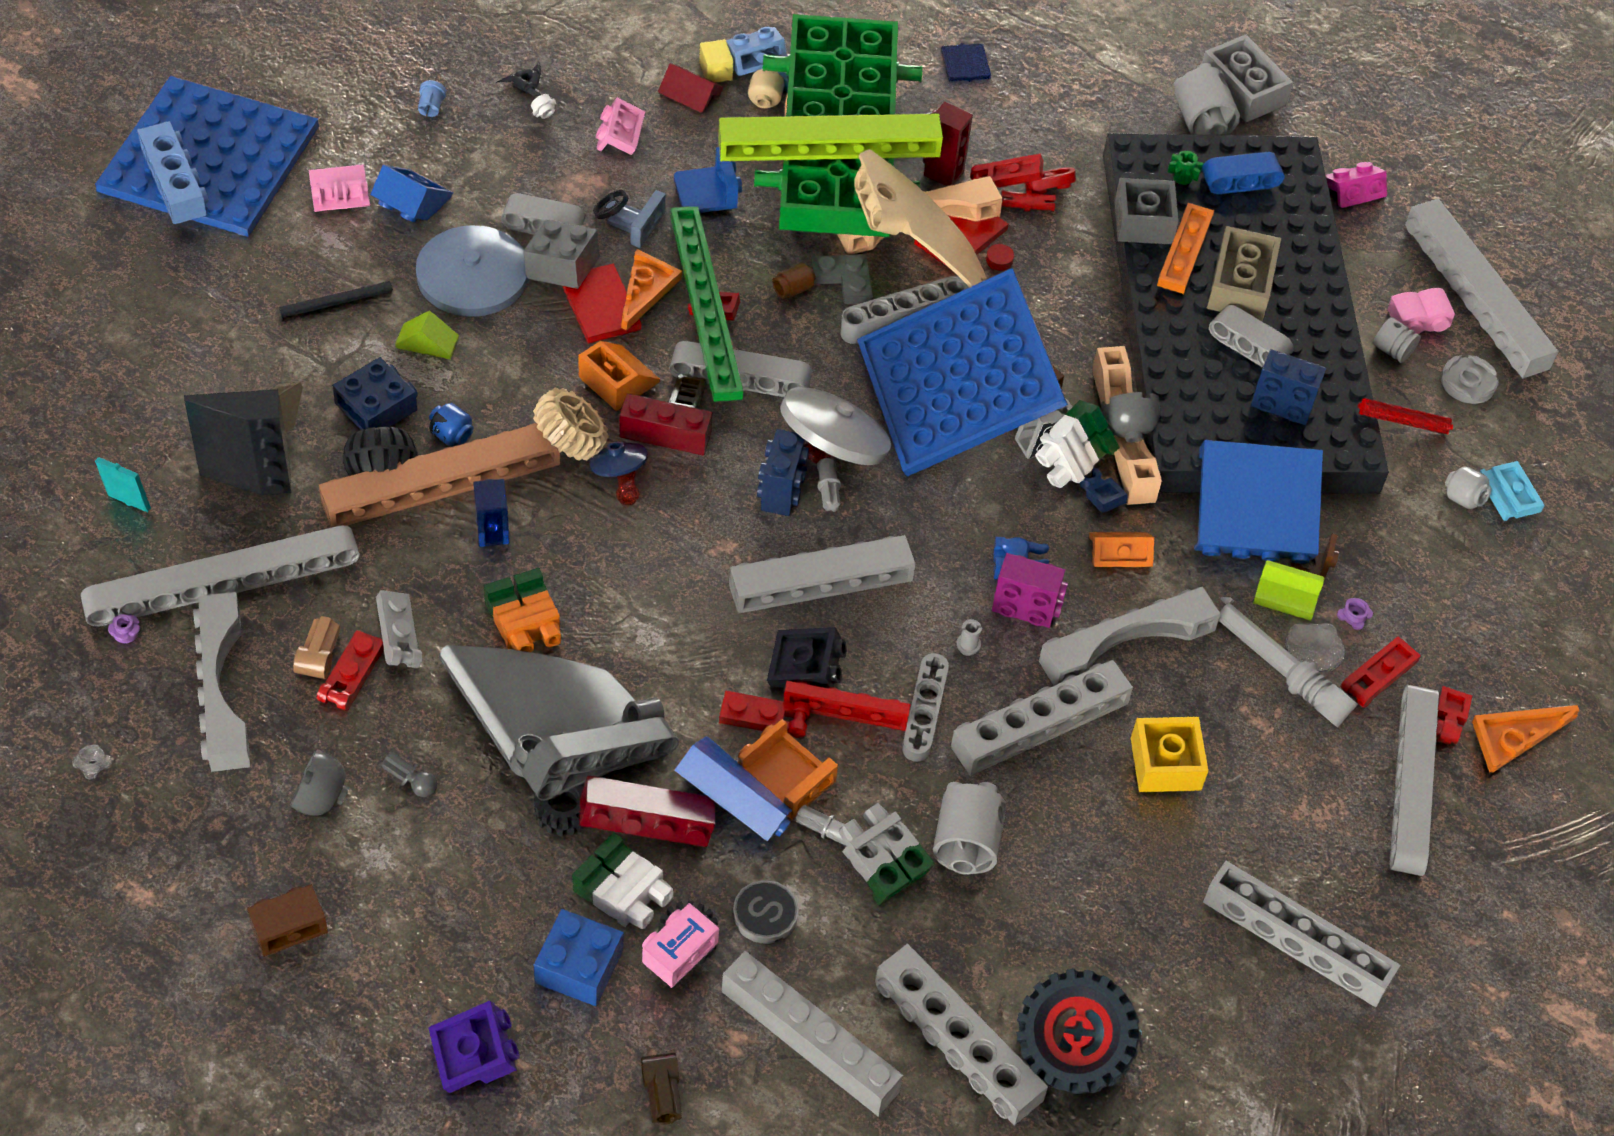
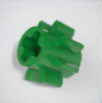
(1185, 167)

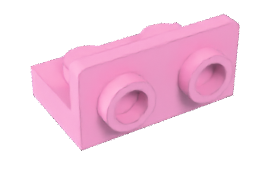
(620, 126)

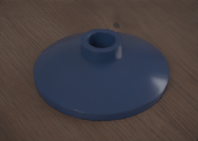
(618, 459)

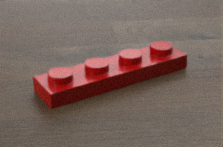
(849, 706)

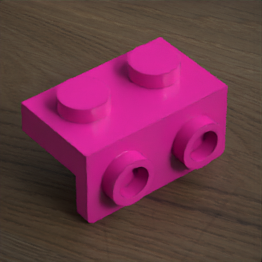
(1358, 184)

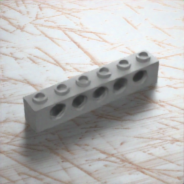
(978, 754)
(1301, 933)
(956, 1015)

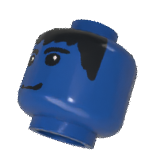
(450, 424)

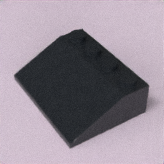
(241, 439)

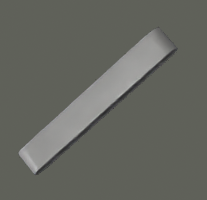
(1414, 780)

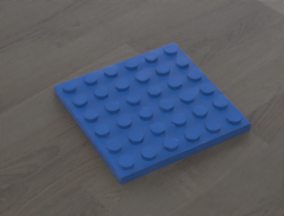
(234, 144)
(961, 372)

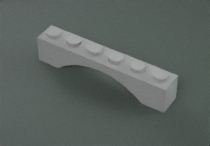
(1182, 617)
(226, 733)

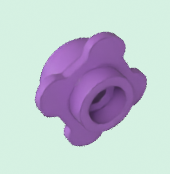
(1358, 607)

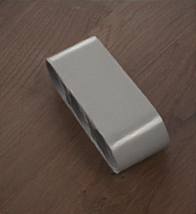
(528, 213)
(1248, 335)

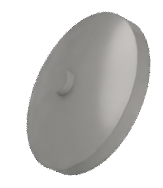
(835, 426)

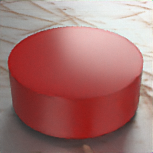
(999, 257)

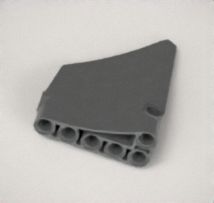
(557, 716)

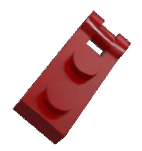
(1011, 171)
(351, 670)
(1380, 671)
(760, 712)

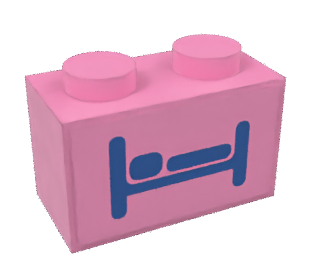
(679, 944)

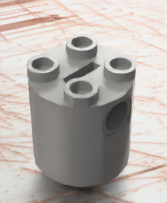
(1206, 101)
(969, 827)

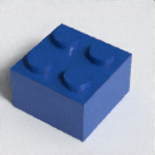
(578, 957)

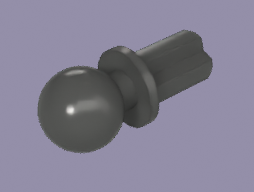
(422, 783)

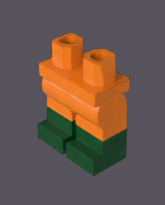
(523, 611)

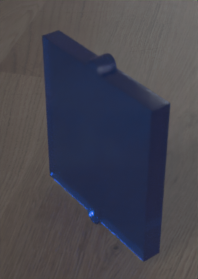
(966, 62)

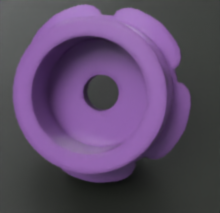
(125, 634)

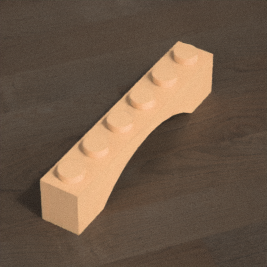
(970, 200)
(1134, 461)

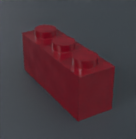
(956, 134)
(665, 424)

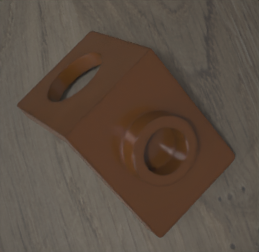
(1323, 561)

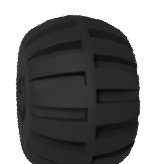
(377, 450)

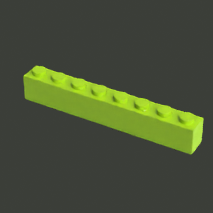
(829, 137)

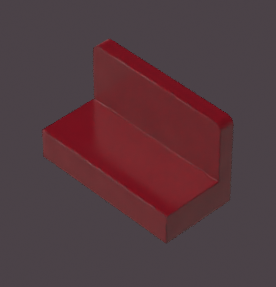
(688, 87)

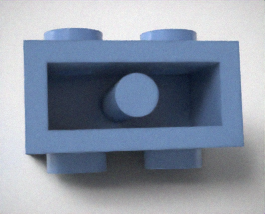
(748, 49)

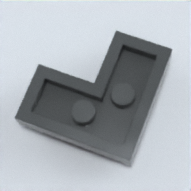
(849, 271)

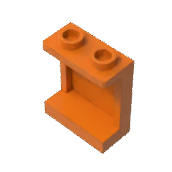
(787, 767)

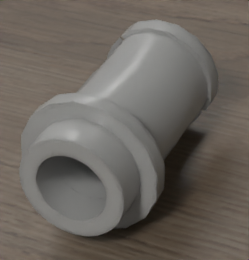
(969, 642)

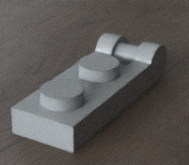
(398, 629)

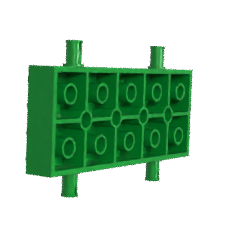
(834, 71)

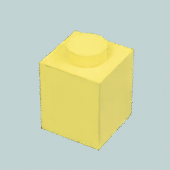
(716, 61)

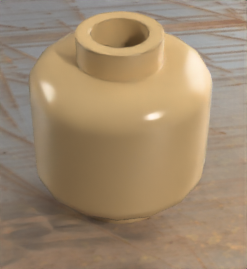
(766, 88)

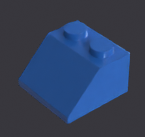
(409, 193)

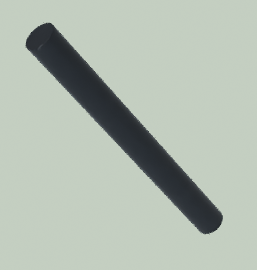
(335, 299)

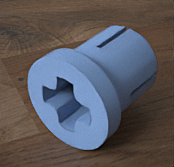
(432, 95)

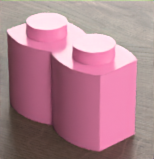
(1422, 310)

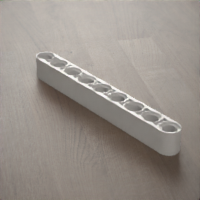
(220, 574)

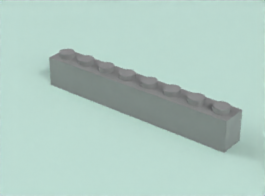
(1481, 288)

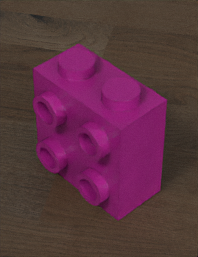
(1029, 590)

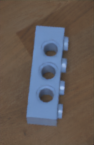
(172, 172)

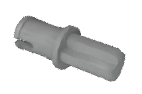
(829, 484)
(820, 823)

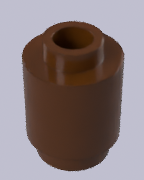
(794, 280)

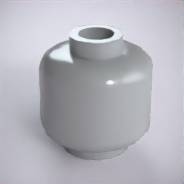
(1468, 487)

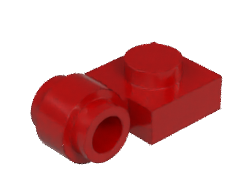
(1454, 710)

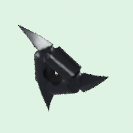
(519, 79)

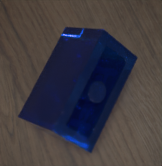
(491, 512)

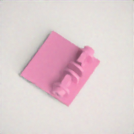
(339, 188)

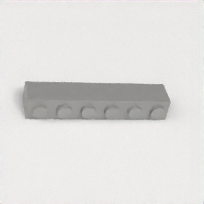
(821, 573)
(812, 1033)

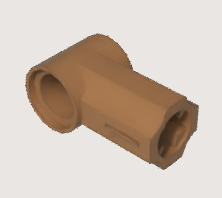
(316, 655)

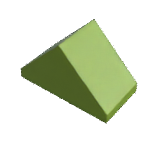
(427, 336)

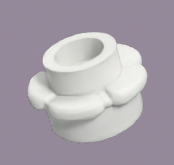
(543, 106)

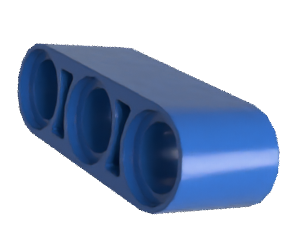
(1242, 173)

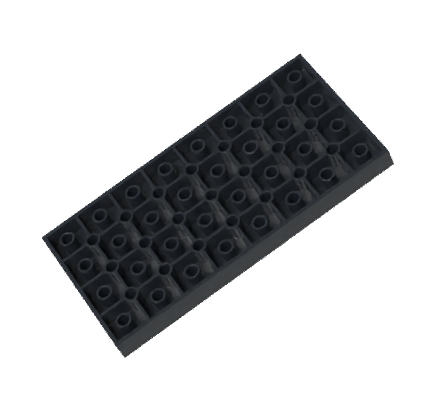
(1204, 383)

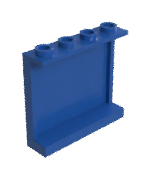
(1259, 501)

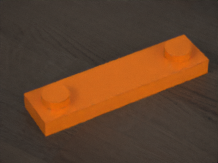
(1185, 248)

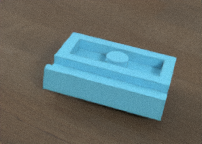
(1512, 491)

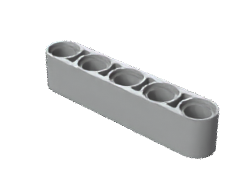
(880, 312)
(757, 371)

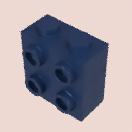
(1288, 387)
(375, 396)
(782, 472)

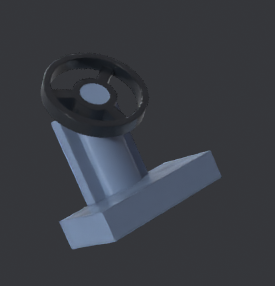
(637, 222)

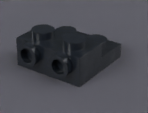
(807, 657)

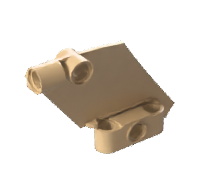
(897, 205)

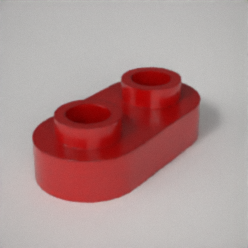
(1059, 178)

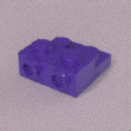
(474, 1046)

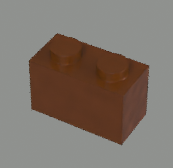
(287, 919)

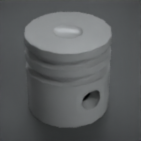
(1396, 340)

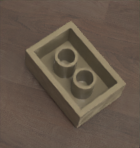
(1244, 271)

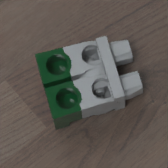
(885, 853)

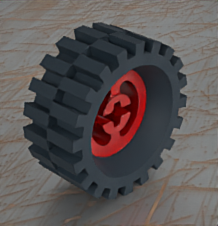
(1086, 994)

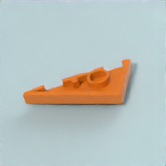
(647, 285)
(1512, 733)

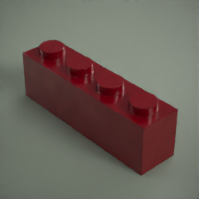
(647, 811)

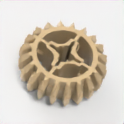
(570, 424)

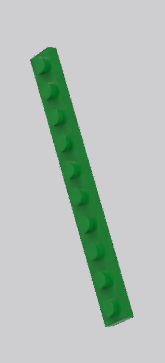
(706, 305)

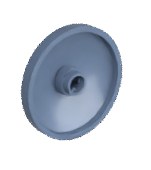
(471, 271)

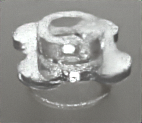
(88, 754)

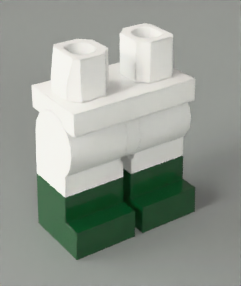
(1076, 444)
(621, 883)

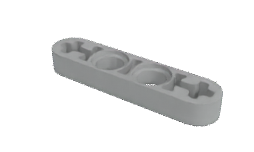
(924, 706)

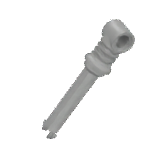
(1301, 677)

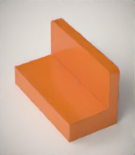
(1122, 549)

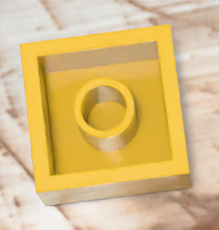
(1169, 754)

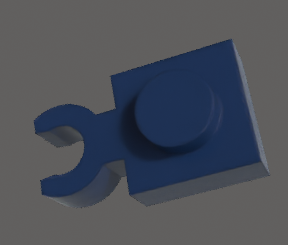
(1103, 493)

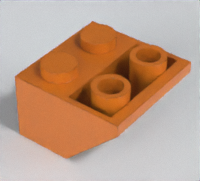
(614, 372)

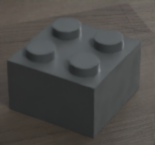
(1146, 211)
(561, 253)

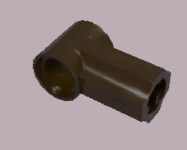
(661, 1079)

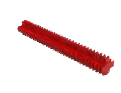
(1405, 416)

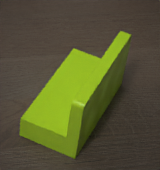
(1288, 590)

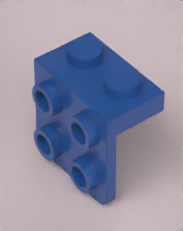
(709, 187)

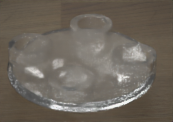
(1316, 645)

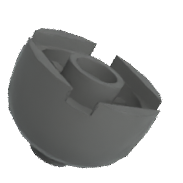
(1132, 415)
(320, 785)

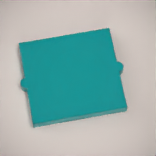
(123, 484)

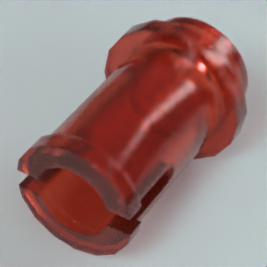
(627, 491)

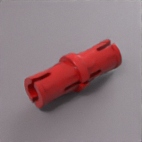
(1028, 200)

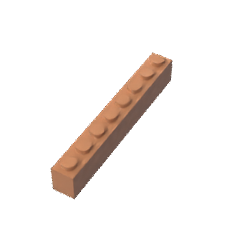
(437, 475)

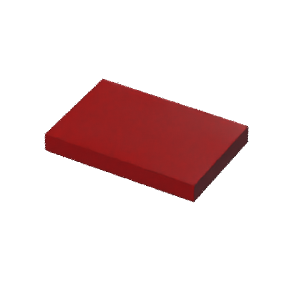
(978, 233)
(600, 304)

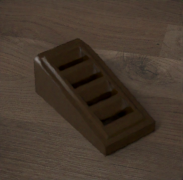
(687, 396)

